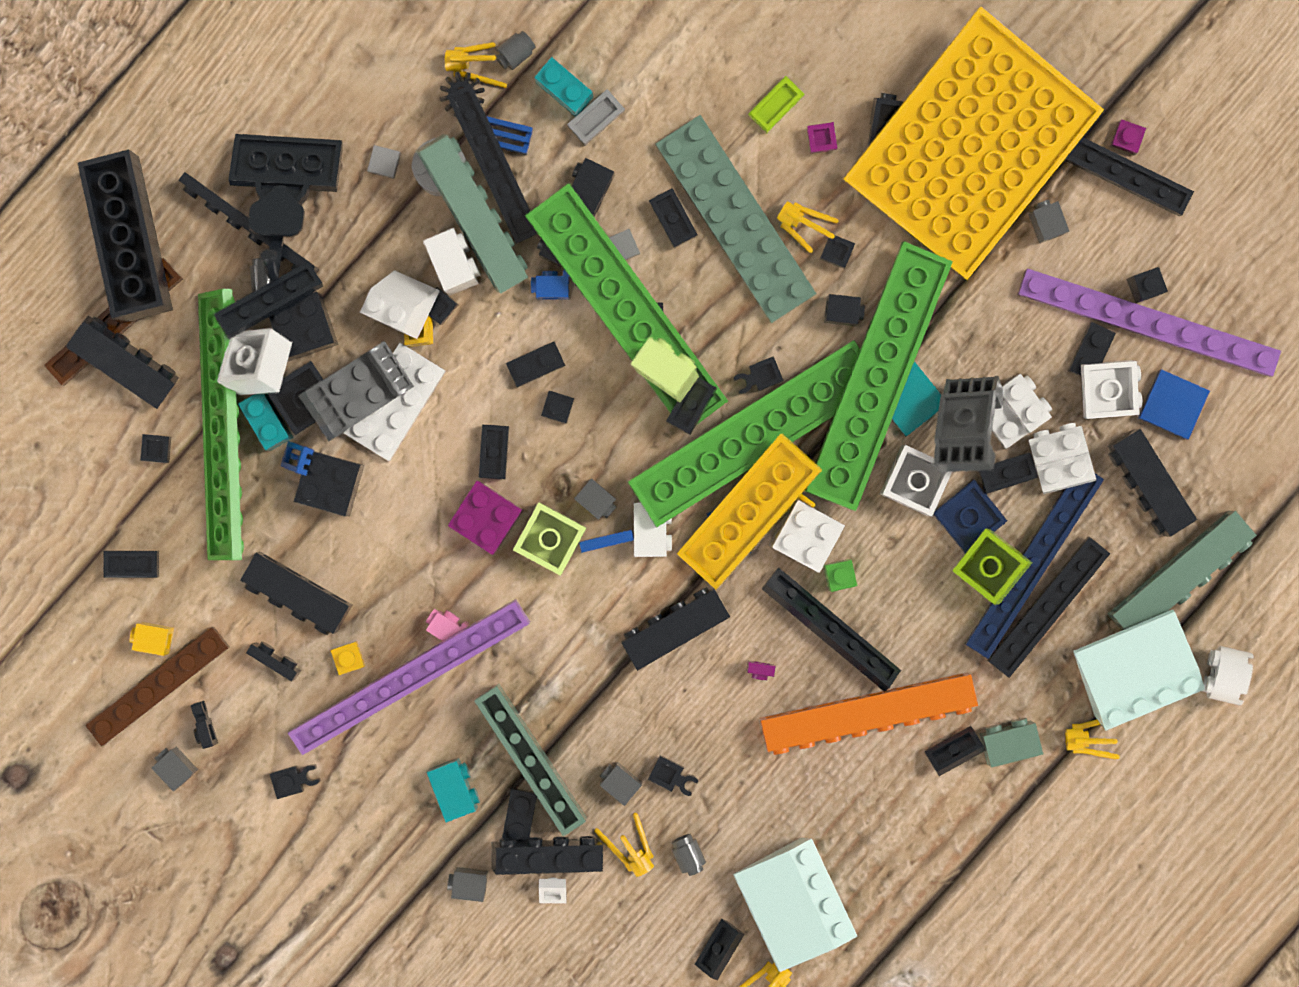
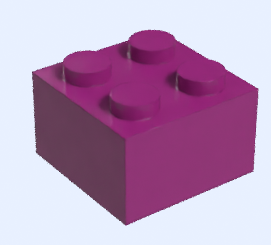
(485, 517)

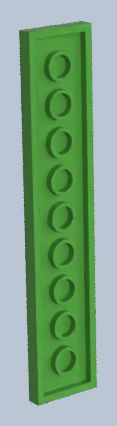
(610, 283)
(879, 375)
(219, 435)
(744, 438)

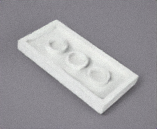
(389, 425)

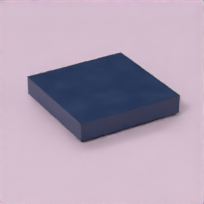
(968, 515)

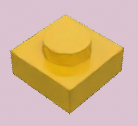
(424, 338)
(348, 658)

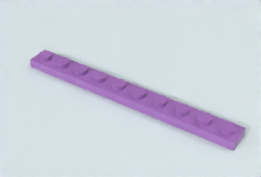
(1149, 322)
(409, 677)

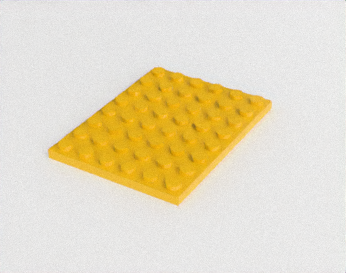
(973, 143)

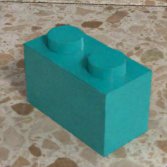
(563, 87)
(266, 421)
(453, 789)

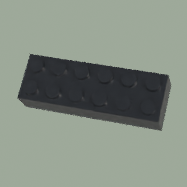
(125, 236)

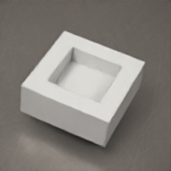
(552, 890)

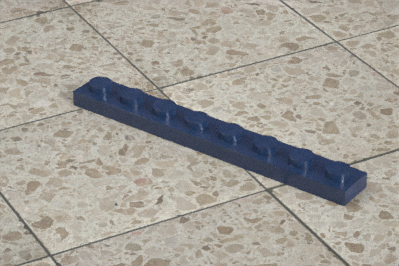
(1039, 551)

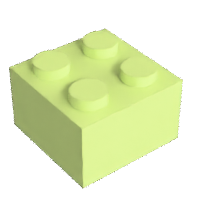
(665, 369)
(549, 538)

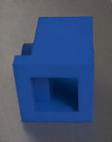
(551, 286)

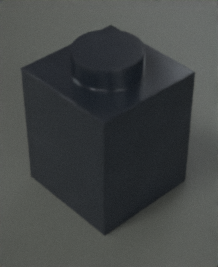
(1147, 285)
(844, 310)

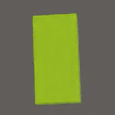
(776, 104)

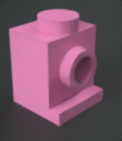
(444, 624)

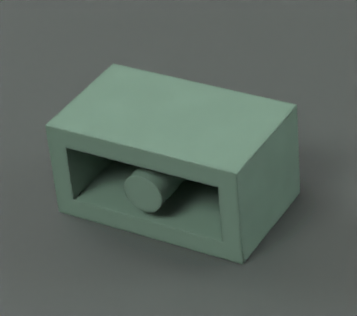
(1011, 742)

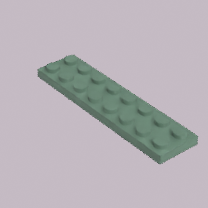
(735, 219)

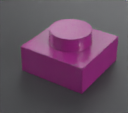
(822, 137)
(1128, 137)
(760, 670)

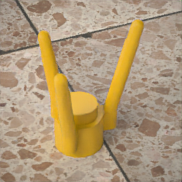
(458, 60)
(793, 214)
(1077, 739)
(639, 860)
(776, 978)

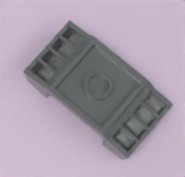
(356, 391)
(966, 424)

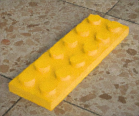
(749, 511)

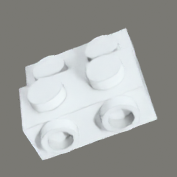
(1111, 389)
(1020, 411)
(1062, 458)

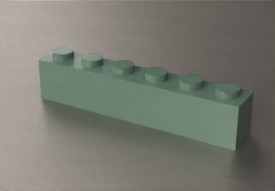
(472, 213)
(1185, 571)
(531, 759)

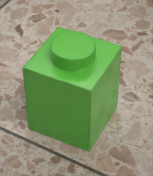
(840, 575)

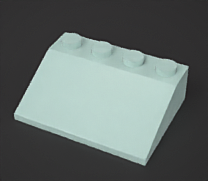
(1138, 670)
(795, 904)

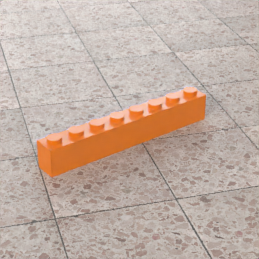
(869, 712)

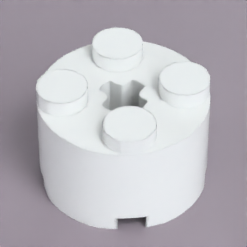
(1228, 675)

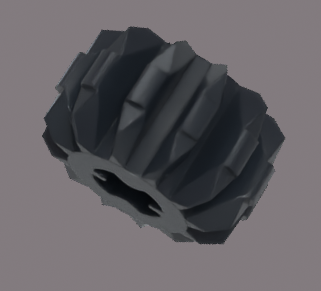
(455, 86)

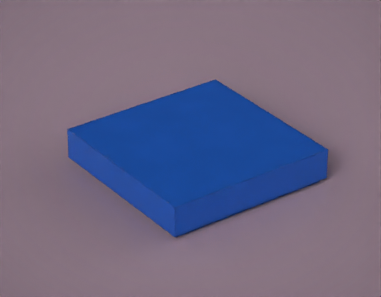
(1173, 404)

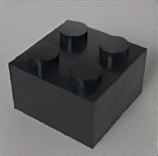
(306, 326)
(288, 399)
(329, 483)

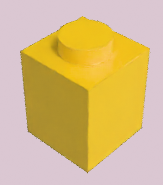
(151, 638)

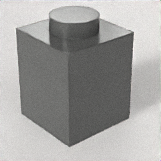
(1048, 221)
(596, 500)
(174, 767)
(619, 783)
(468, 884)

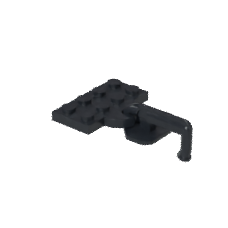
(283, 176)

